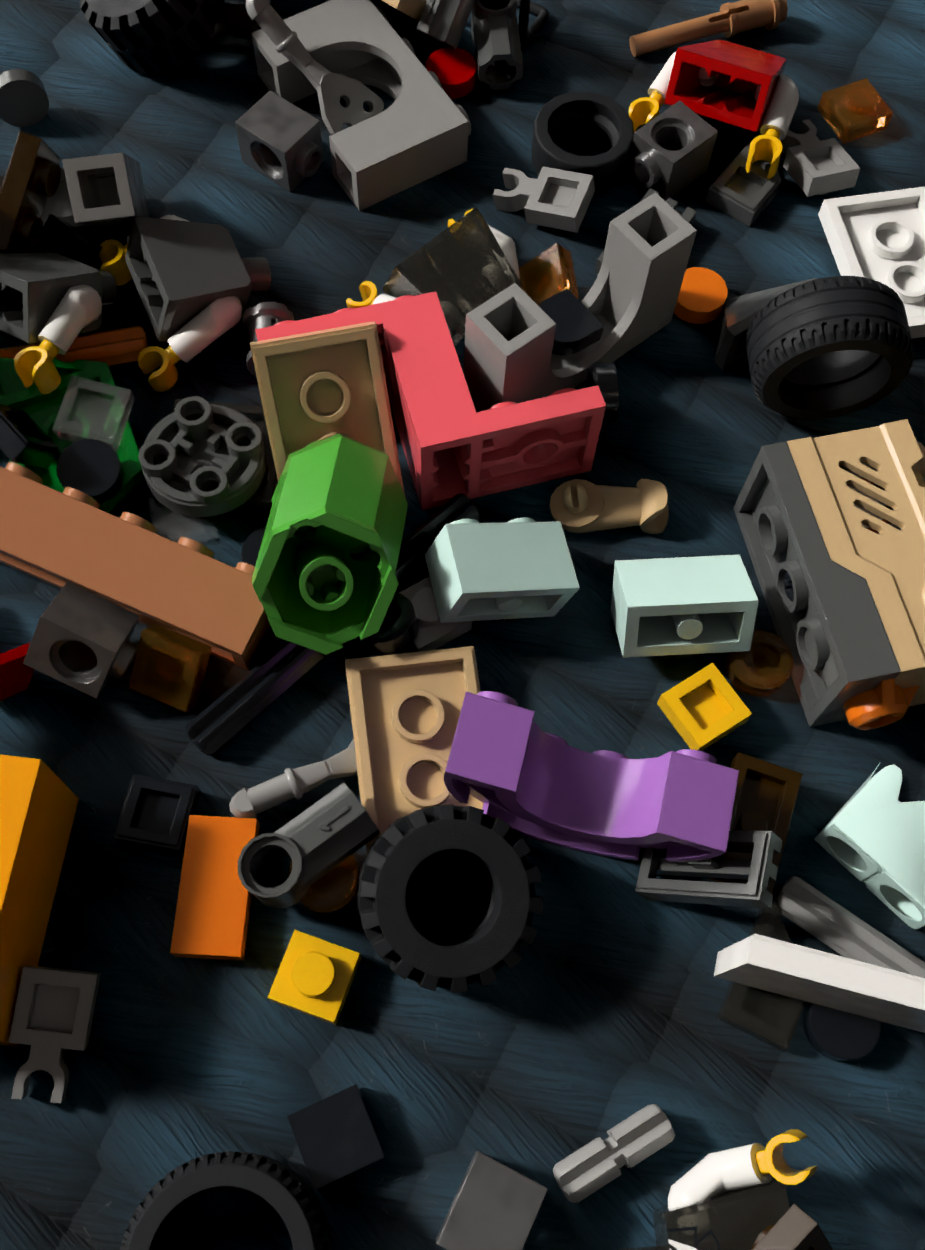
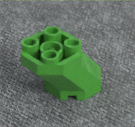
(331, 544)

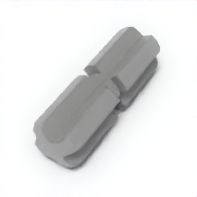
(600, 1159)

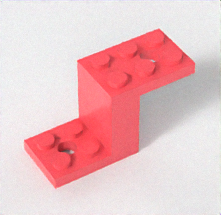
(441, 433)

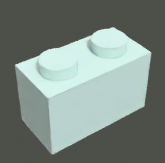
(500, 570)
(683, 605)

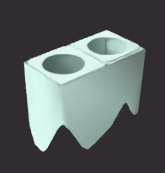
(883, 844)

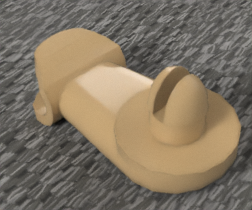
(593, 507)

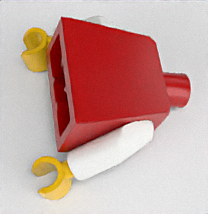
(728, 86)

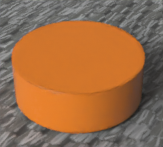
(701, 296)

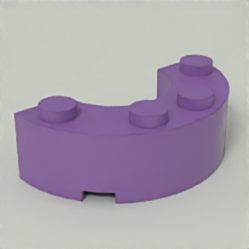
(584, 798)

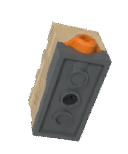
(844, 567)

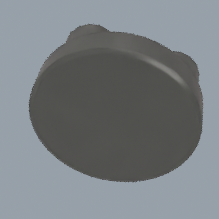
(203, 459)

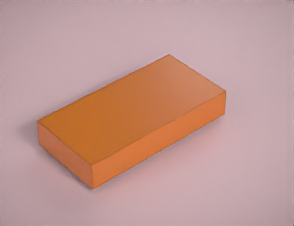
(211, 898)

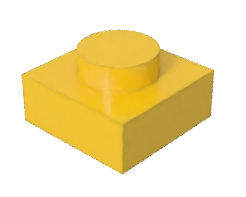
(704, 708)
(314, 977)

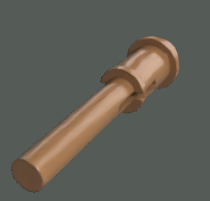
(730, 20)

